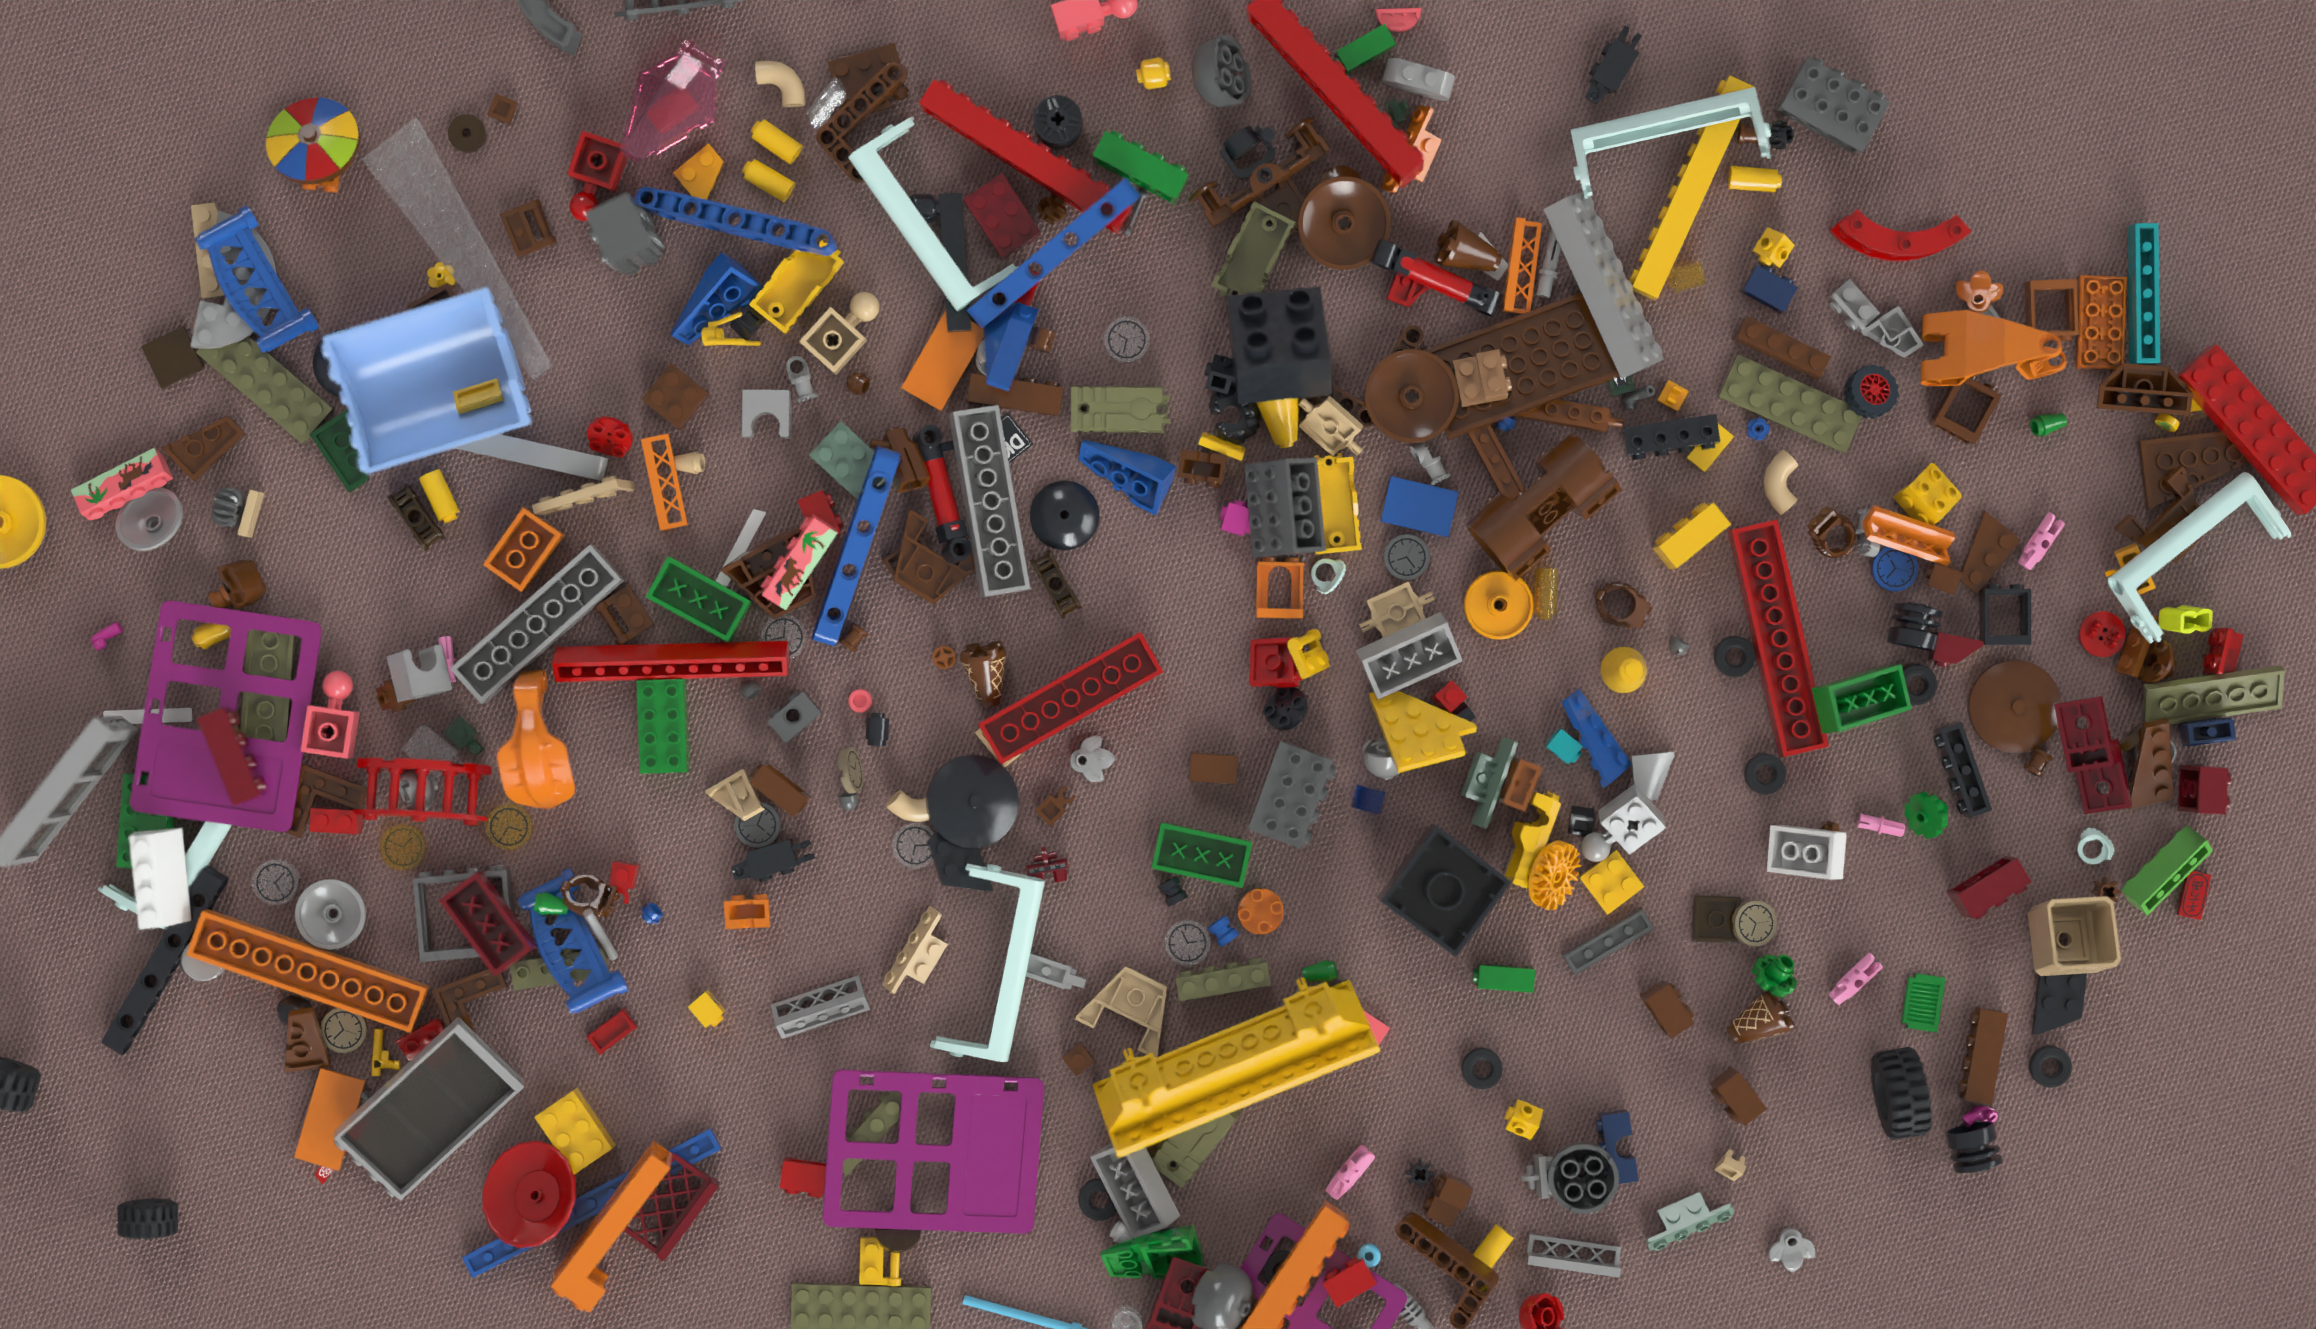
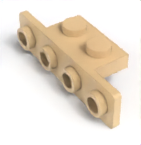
(919, 953)

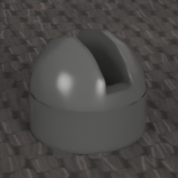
(1679, 645)
(750, 689)
(848, 801)

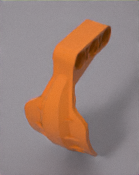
(534, 762)

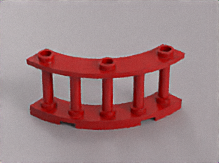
(1896, 246)
(422, 768)

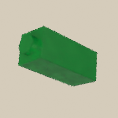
(1365, 49)
(1504, 977)

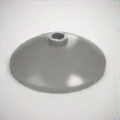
(149, 520)
(315, 917)

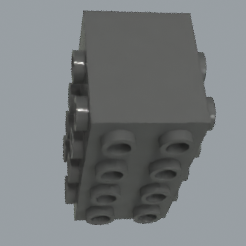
(1833, 105)
(624, 235)
(1285, 507)
(1292, 795)

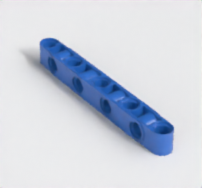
(751, 226)
(1053, 253)
(855, 546)

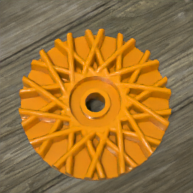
(1515, 610)
(1552, 874)

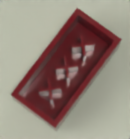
(232, 756)
(488, 923)

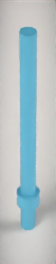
(1019, 1314)

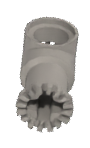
(801, 380)
(1433, 466)
(1863, 542)

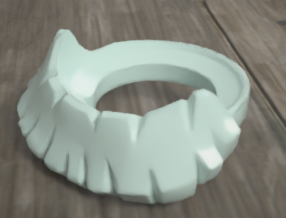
(1339, 569)
(2107, 848)

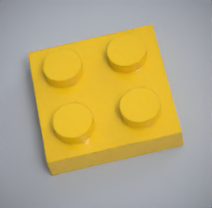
(1611, 882)

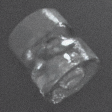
(1126, 1318)

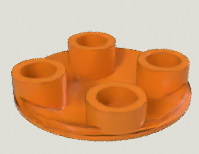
(1260, 911)

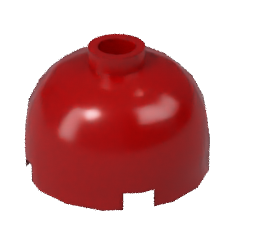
(1541, 1312)

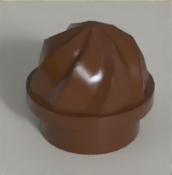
(858, 383)

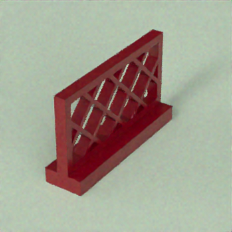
(685, 1218)

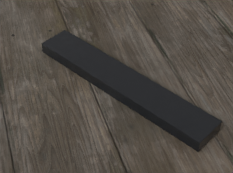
(954, 243)

